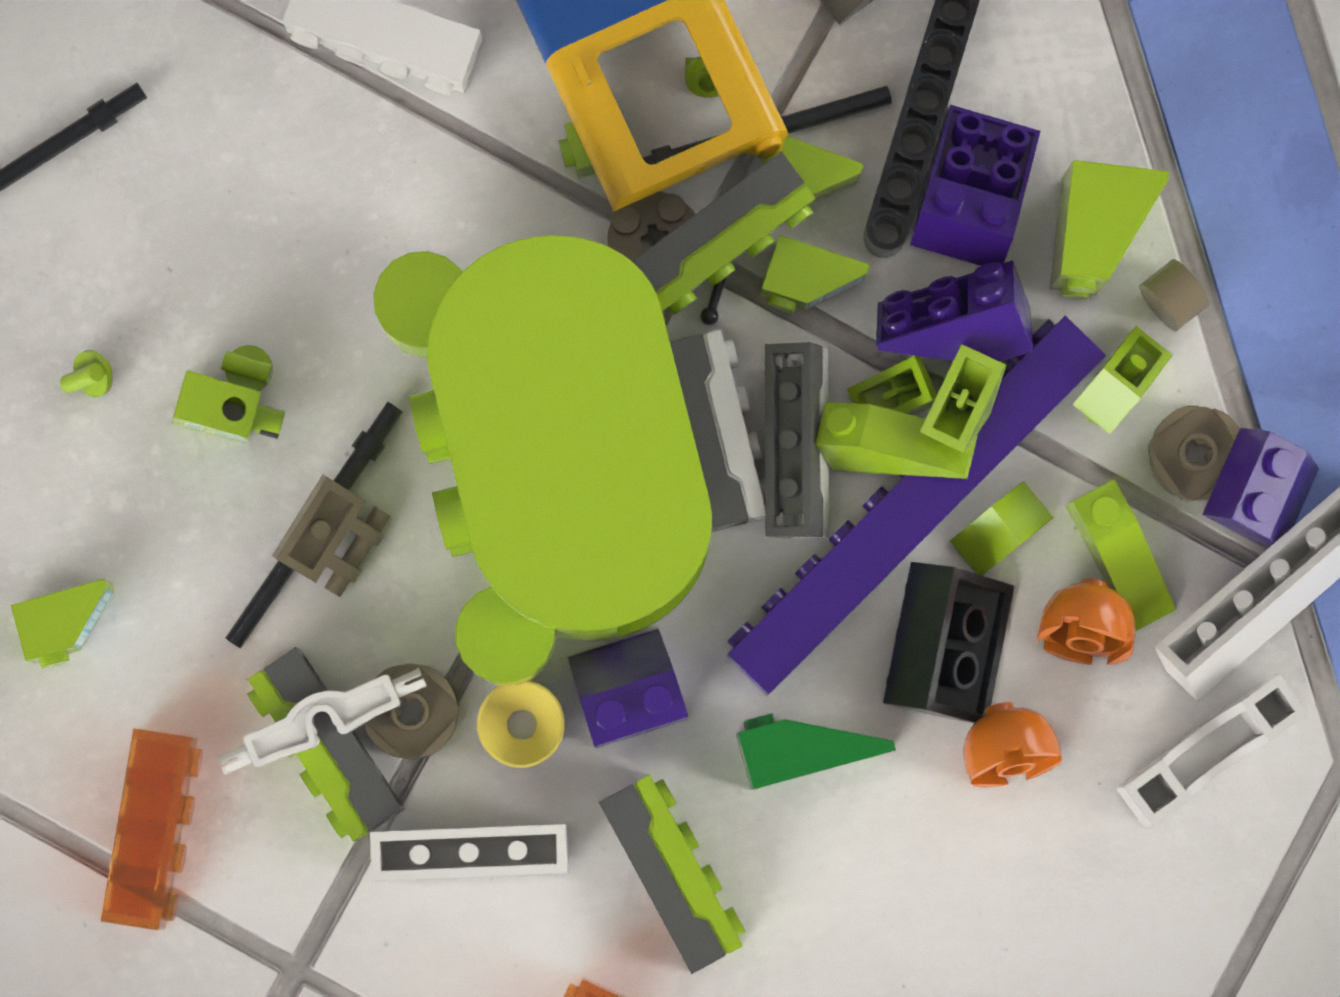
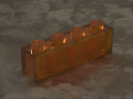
(150, 830)

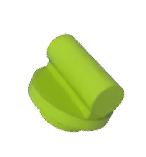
(698, 79)
(248, 367)
(90, 373)

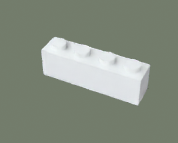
(389, 34)
(469, 852)

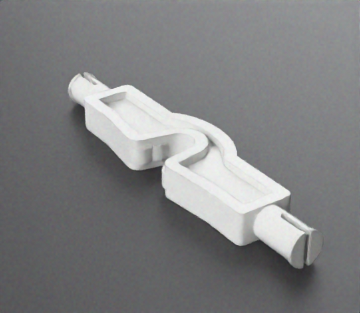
(297, 730)

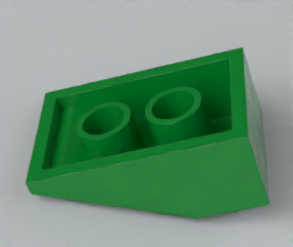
(794, 749)

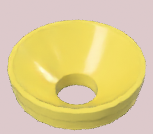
(494, 717)

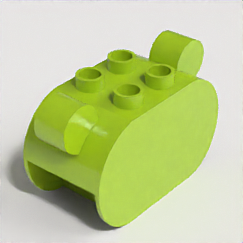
(559, 441)

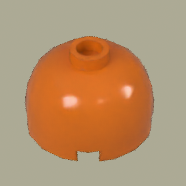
(1088, 622)
(1008, 745)

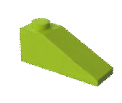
(885, 442)
(1121, 552)

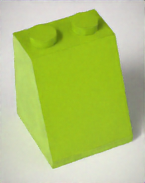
(1097, 222)

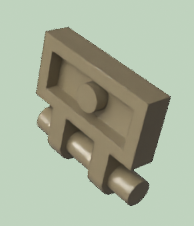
(320, 530)

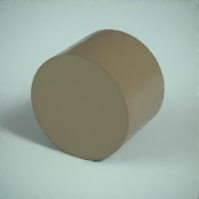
(1174, 295)

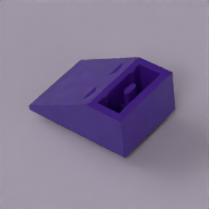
(975, 187)
(974, 310)

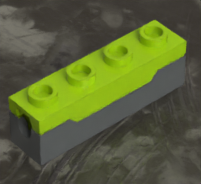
(724, 231)
(340, 763)
(671, 873)

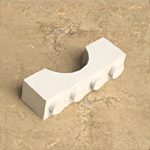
(1211, 749)

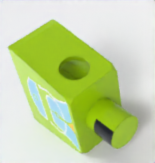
(202, 403)

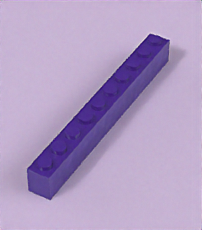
(907, 513)

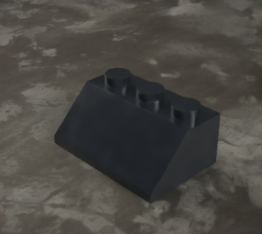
(948, 642)

